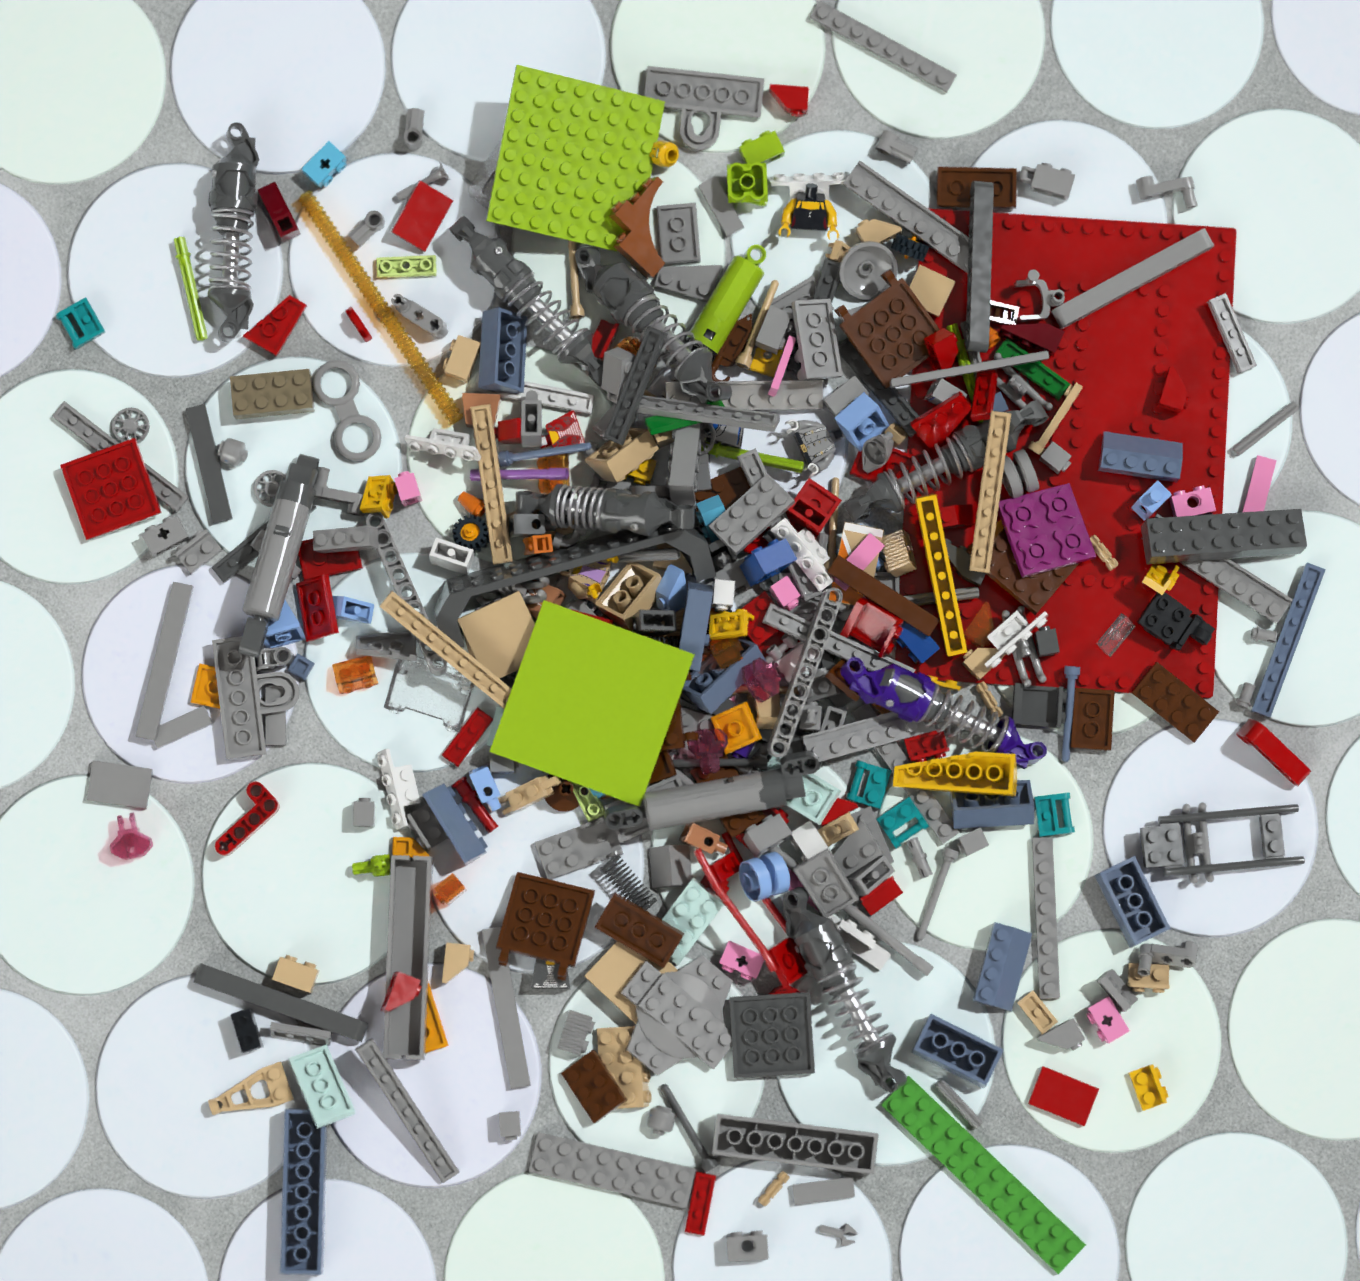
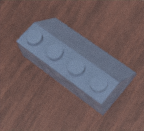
(502, 351)
(1141, 457)
(714, 685)
(993, 810)
(455, 824)
(1002, 966)

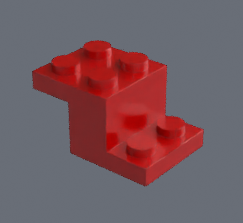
(812, 508)
(758, 632)

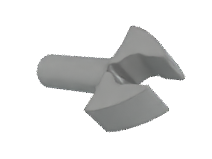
(838, 1233)

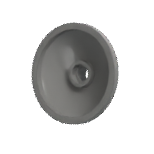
(866, 282)

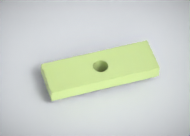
(419, 266)
(589, 803)

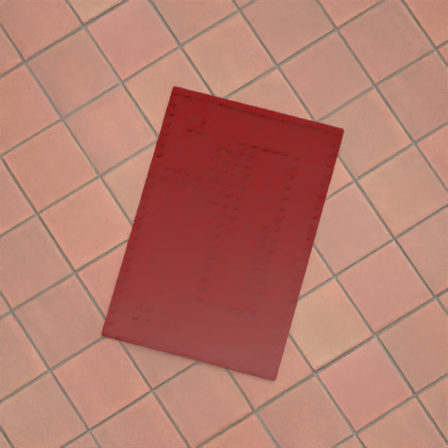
(1122, 365)

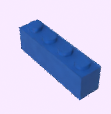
(917, 643)

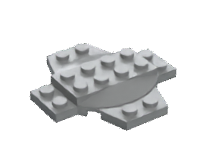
(679, 1015)

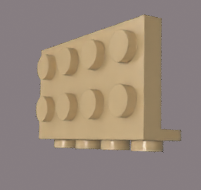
(625, 1069)

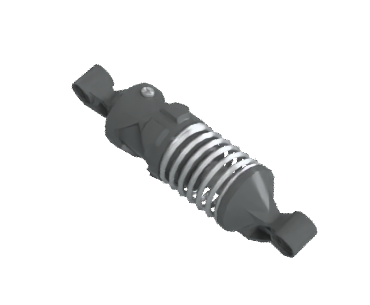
(607, 509)

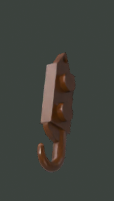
(733, 345)

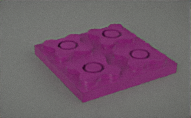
(1045, 530)

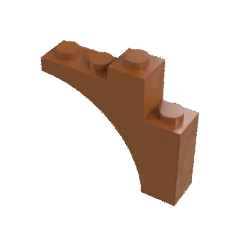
(636, 241)

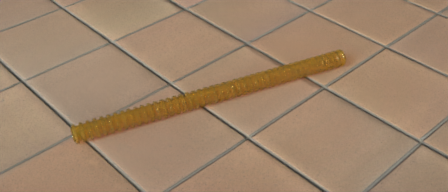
(380, 307)

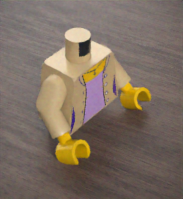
(589, 579)

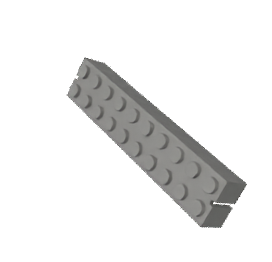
(408, 953)

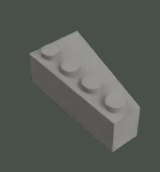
(684, 464)

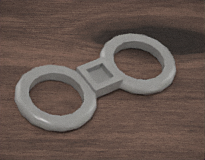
(347, 410)

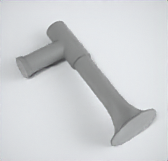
(438, 174)

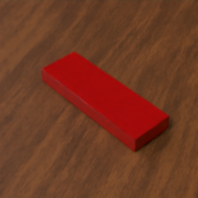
(984, 395)
(467, 737)
(700, 1203)

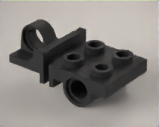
(1173, 622)

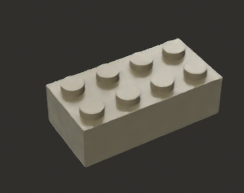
(272, 394)

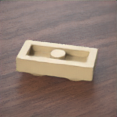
(838, 829)
(1037, 1012)

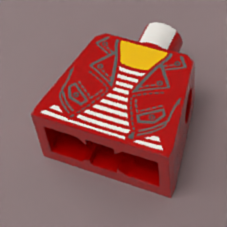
(563, 431)

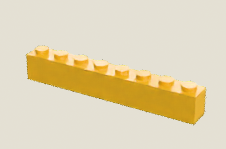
(940, 574)

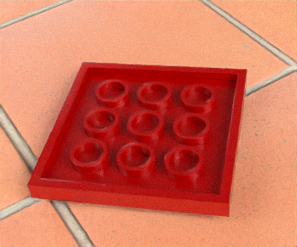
(111, 489)

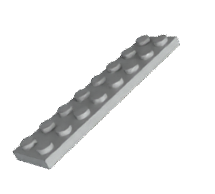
(612, 1170)

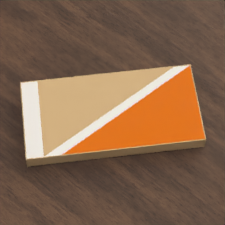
(852, 536)

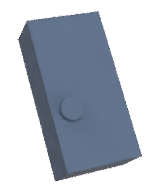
(695, 621)
(1132, 902)
(957, 1051)

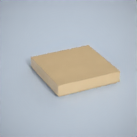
(931, 289)

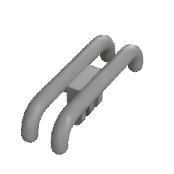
(1018, 387)
(522, 587)
(1024, 650)
(1197, 843)

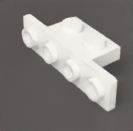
(799, 180)
(446, 443)
(808, 553)
(1010, 633)
(400, 787)
(862, 943)

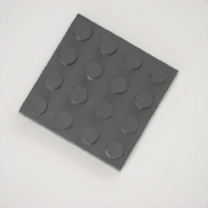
(772, 1035)

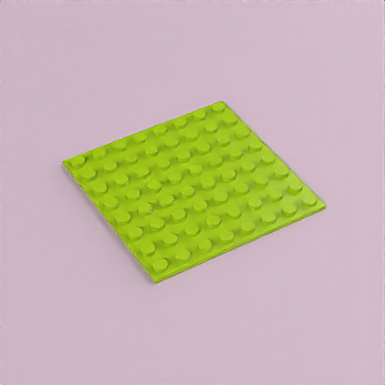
(571, 156)
(592, 703)

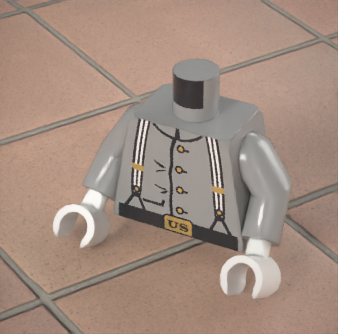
(815, 443)

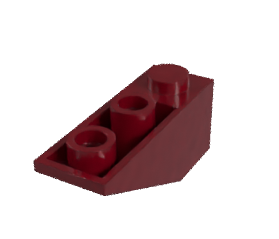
(279, 211)
(1040, 336)

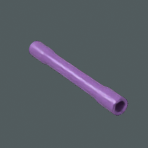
(551, 474)

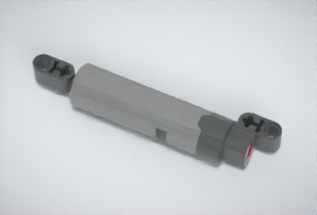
(278, 552)
(718, 797)

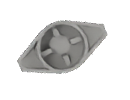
(877, 451)

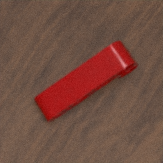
(1270, 747)
(244, 822)

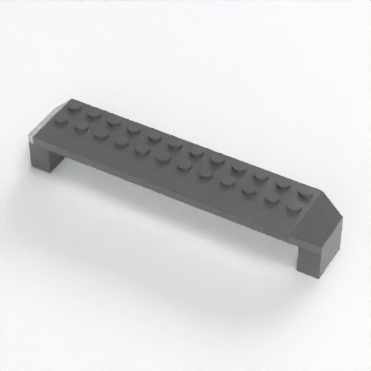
(460, 589)

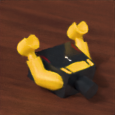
(809, 212)

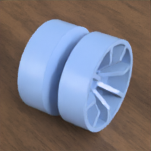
(764, 876)

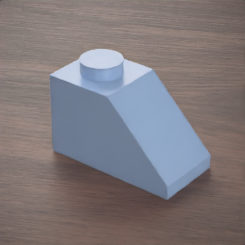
(672, 590)
(353, 609)

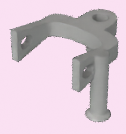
(1048, 298)

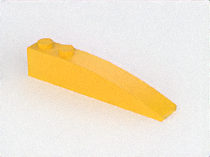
(964, 773)

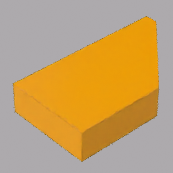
(407, 847)

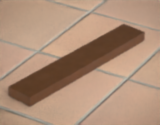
(883, 595)

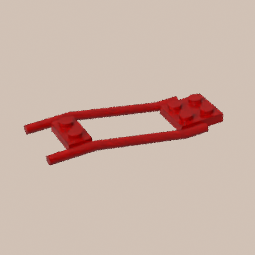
(782, 956)

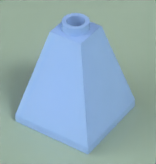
(285, 630)

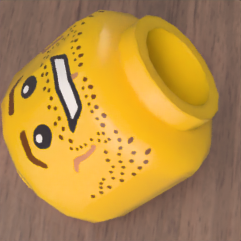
(664, 153)

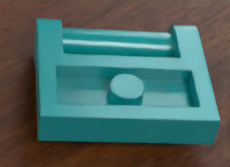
(85, 318)
(875, 785)
(1047, 814)
(898, 817)

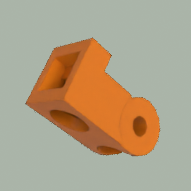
(538, 544)

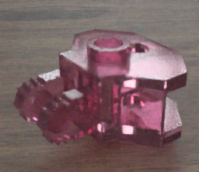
(762, 679)
(709, 749)
(130, 838)

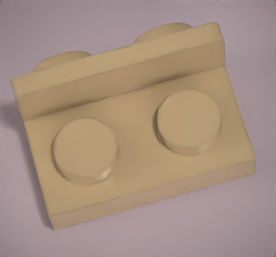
(1157, 980)

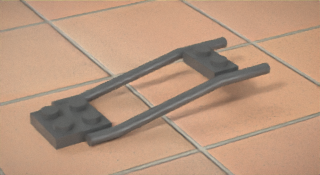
(1164, 846)

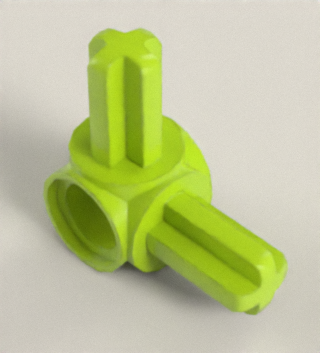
(379, 866)

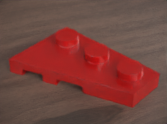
(277, 326)
(941, 420)

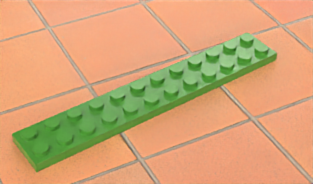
(984, 1175)

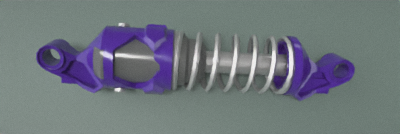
(920, 699)

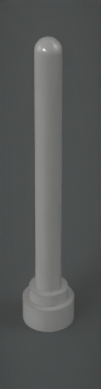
(949, 856)

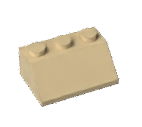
(616, 460)
(628, 593)

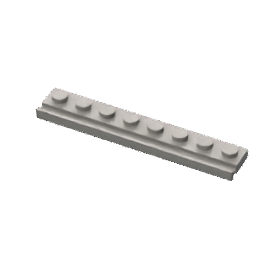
(909, 214)
(754, 395)
(1242, 586)
(863, 735)

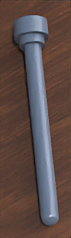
(507, 458)
(1072, 674)

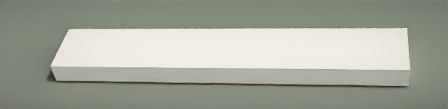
(550, 397)

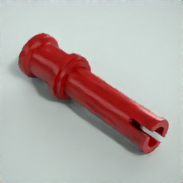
(470, 797)

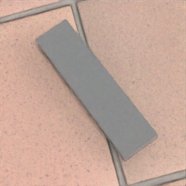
(1232, 333)

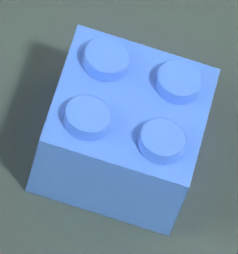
(861, 421)

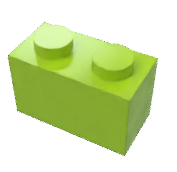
(763, 149)

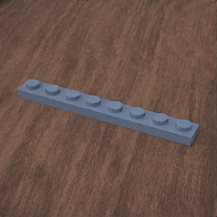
(1288, 640)

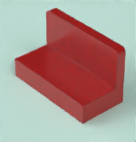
(604, 338)
(881, 896)

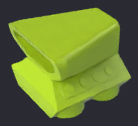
(747, 183)

